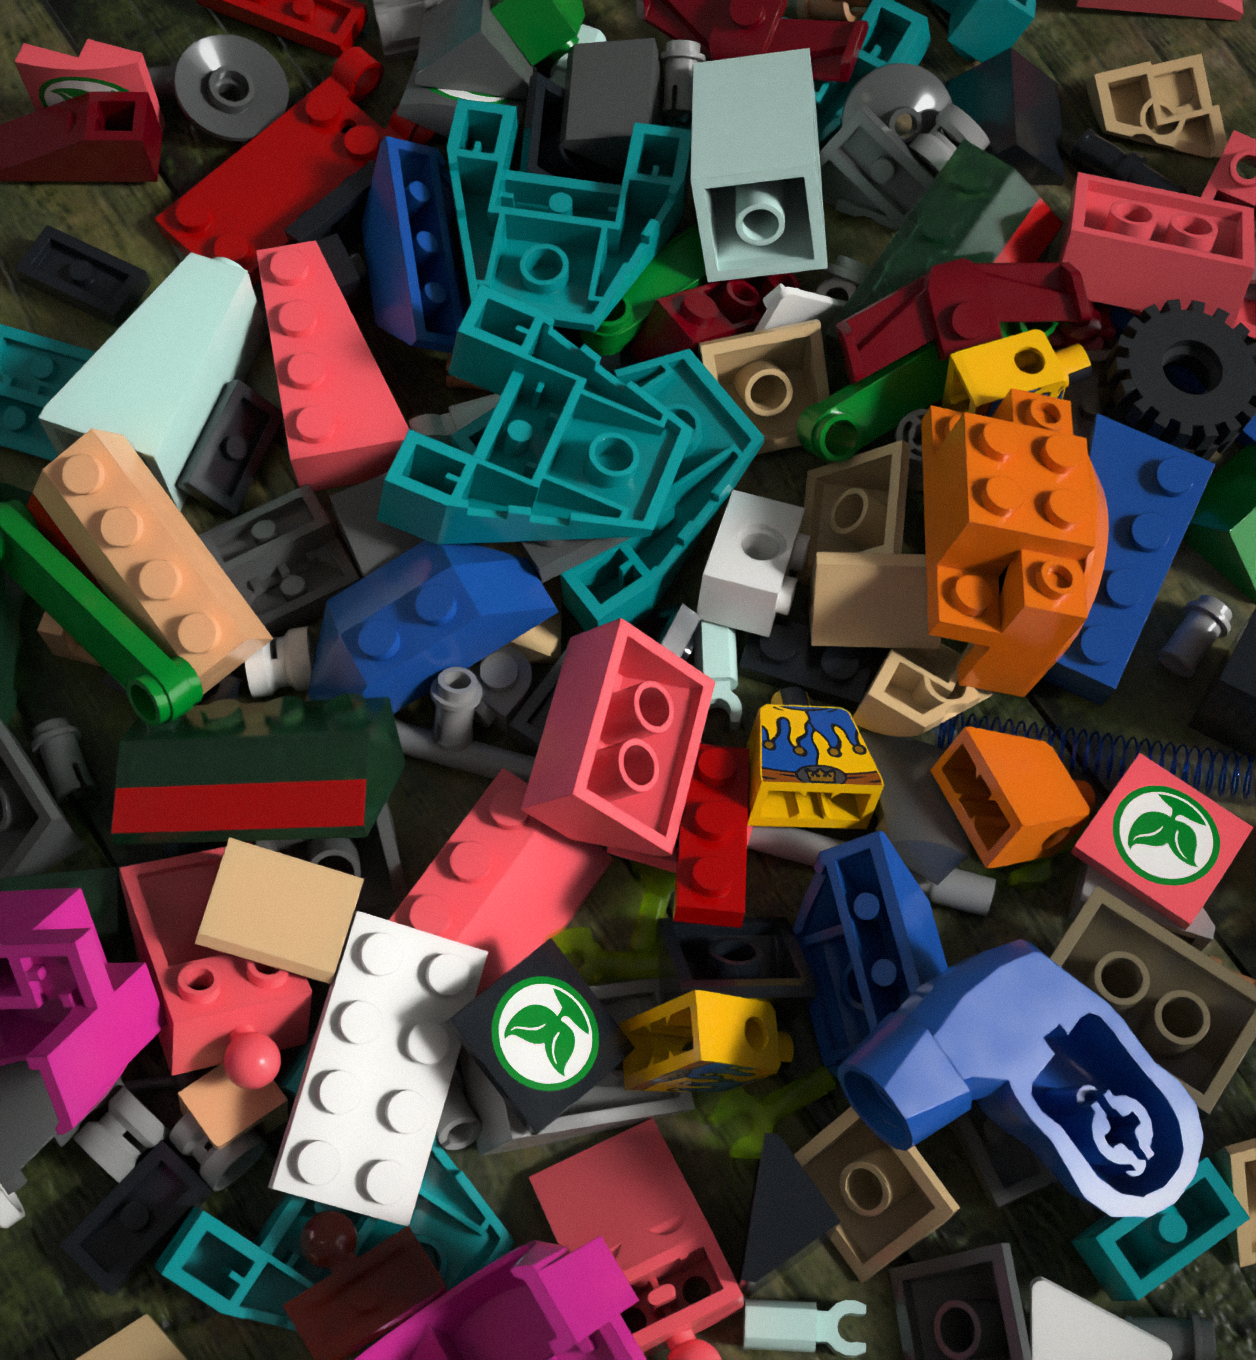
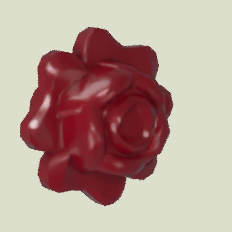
(1087, 334)

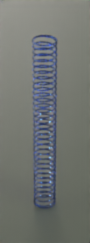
(1223, 774)

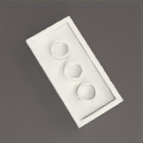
(378, 1070)

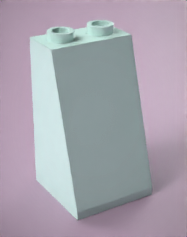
(757, 166)
(165, 368)

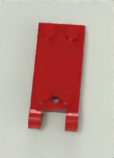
(286, 169)

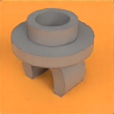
(846, 275)

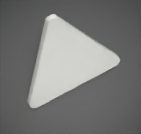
(794, 306)
(1076, 1329)

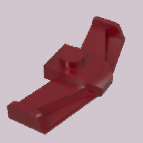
(756, 28)
(959, 309)

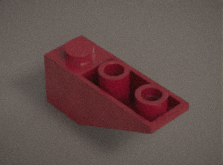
(84, 140)
(705, 315)

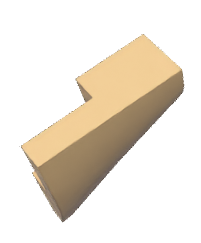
(1160, 106)
(916, 692)

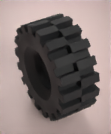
(1195, 340)

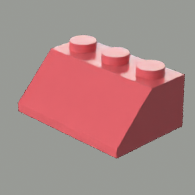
(1158, 246)
(619, 742)
(503, 881)

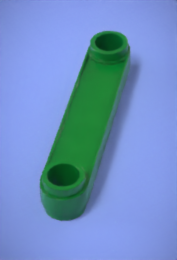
(672, 270)
(882, 400)
(155, 684)

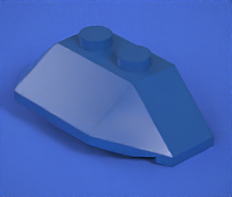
(412, 246)
(423, 616)
(864, 940)

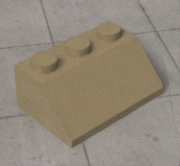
(1173, 997)

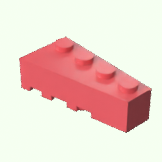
(331, 391)

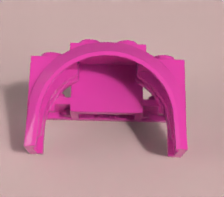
(66, 1003)
(524, 1307)

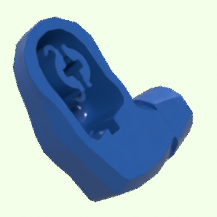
(1043, 1066)

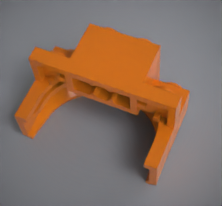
(1019, 498)

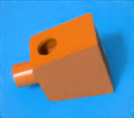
(1011, 795)

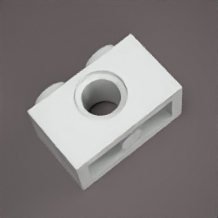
(751, 564)

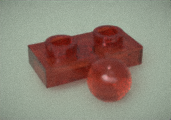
(362, 1293)

